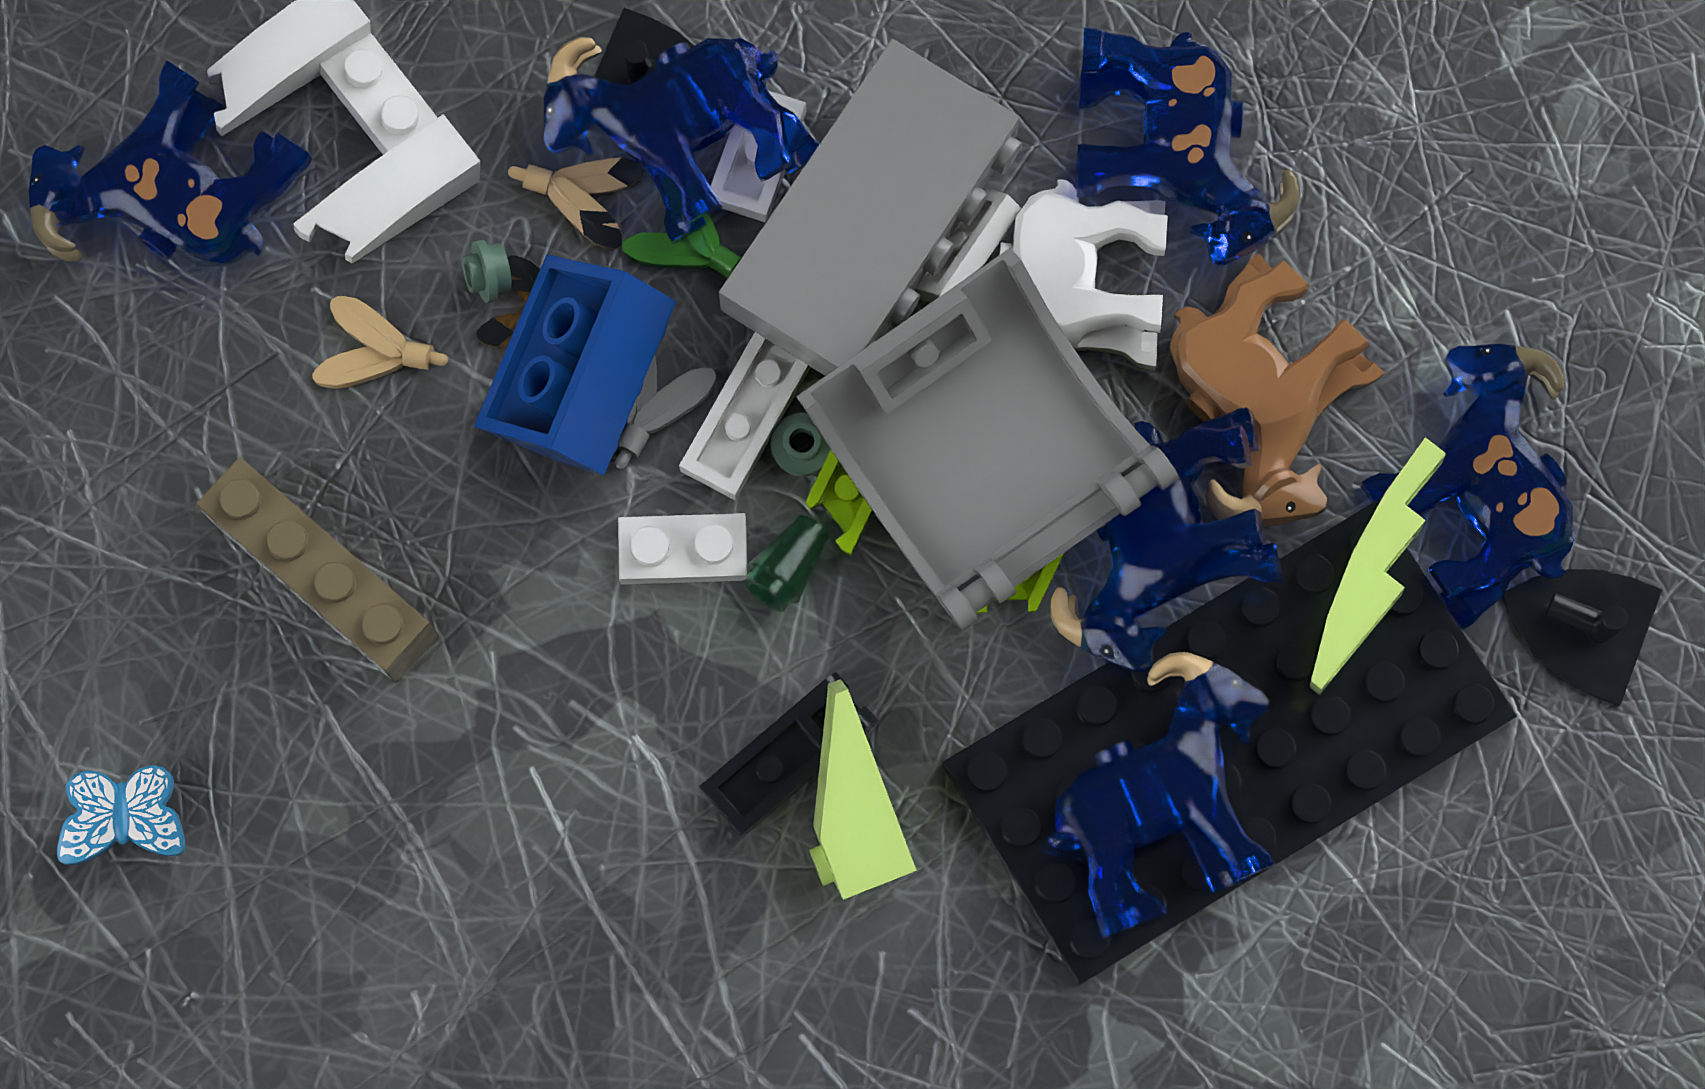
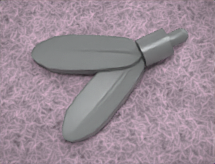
(659, 409)

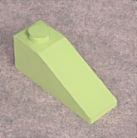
(853, 812)

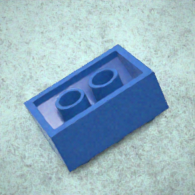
(576, 363)

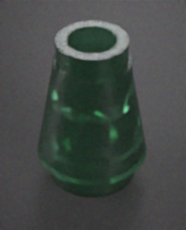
(785, 565)

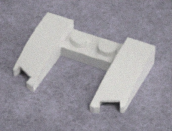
(422, 153)

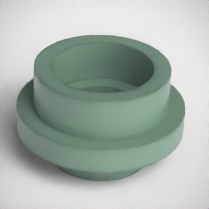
(487, 270)
(795, 462)

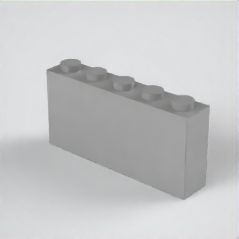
(872, 211)

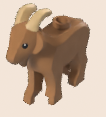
(1234, 368)

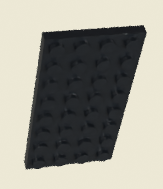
(1311, 760)

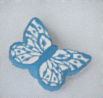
(120, 813)

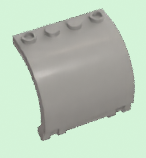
(983, 439)

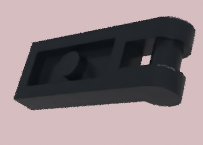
(775, 763)

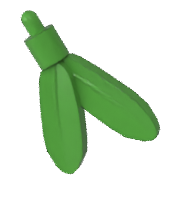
(695, 252)

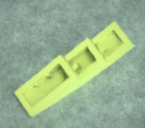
(1366, 588)

